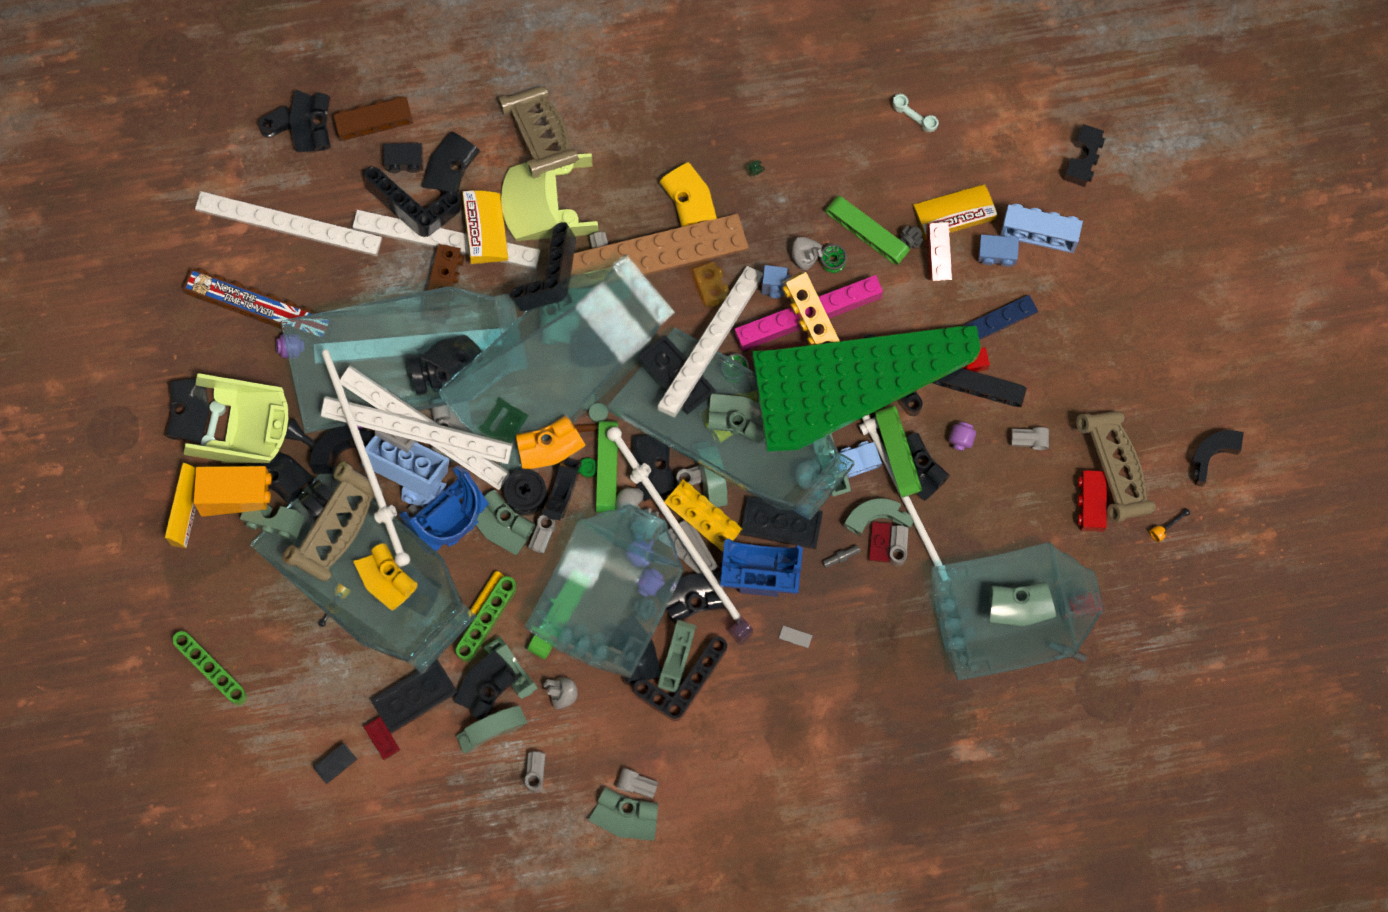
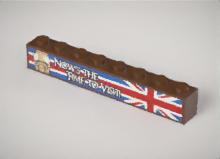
(240, 299)

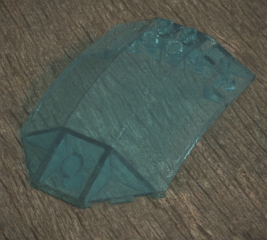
(609, 589)
(991, 648)

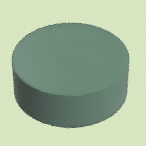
(598, 412)

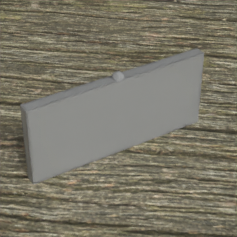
(795, 636)

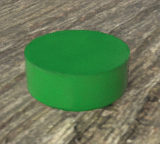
(588, 468)

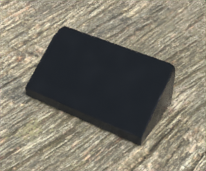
(335, 763)

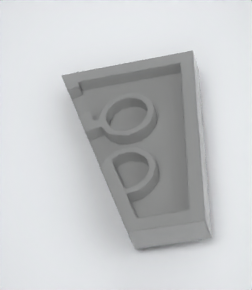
(697, 542)

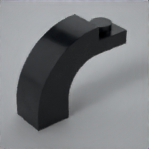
(1220, 442)
(332, 445)
(563, 489)

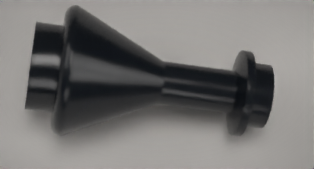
(295, 432)

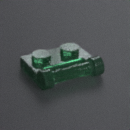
(509, 424)

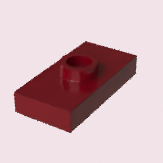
(880, 542)
(382, 738)

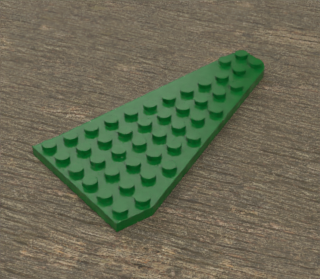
(831, 385)

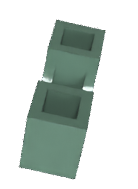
(285, 523)

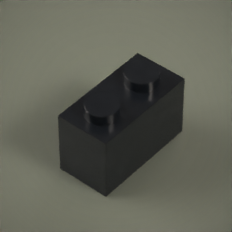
(403, 157)

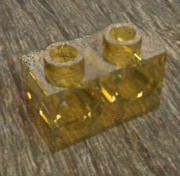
(707, 285)

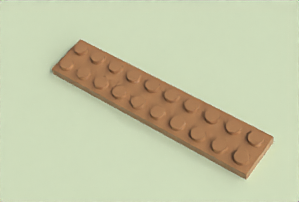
(669, 248)

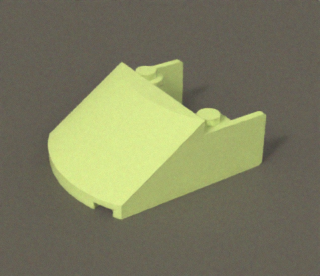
(532, 204)
(255, 421)

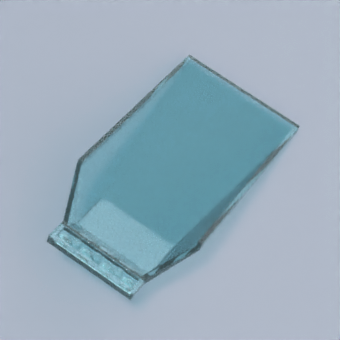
(379, 339)
(562, 353)
(783, 479)
(414, 630)

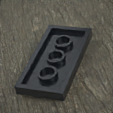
(664, 363)
(780, 526)
(414, 697)

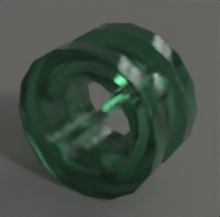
(755, 168)

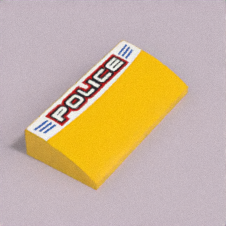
(959, 209)
(485, 227)
(182, 509)

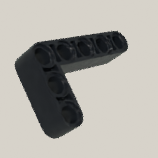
(408, 205)
(558, 273)
(687, 685)

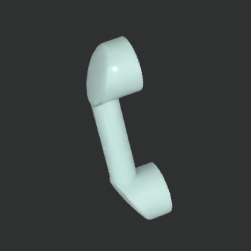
(900, 105)
(217, 410)

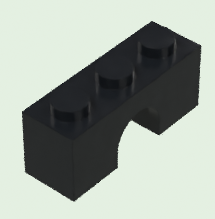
(1080, 170)

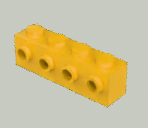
(702, 514)

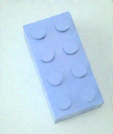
(1041, 228)
(416, 470)

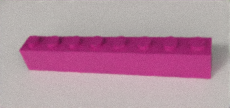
(787, 322)

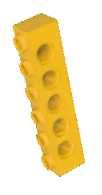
(802, 282)

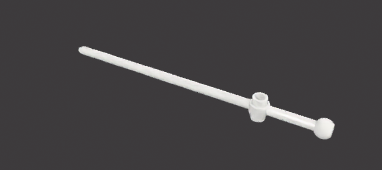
(870, 426)
(640, 474)
(385, 513)

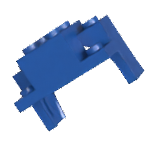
(445, 516)
(761, 568)

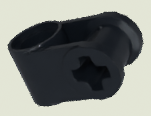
(277, 121)

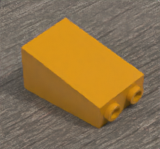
(231, 489)

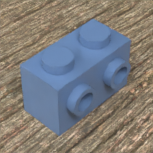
(998, 250)
(773, 281)

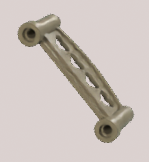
(543, 159)
(1125, 504)
(306, 556)

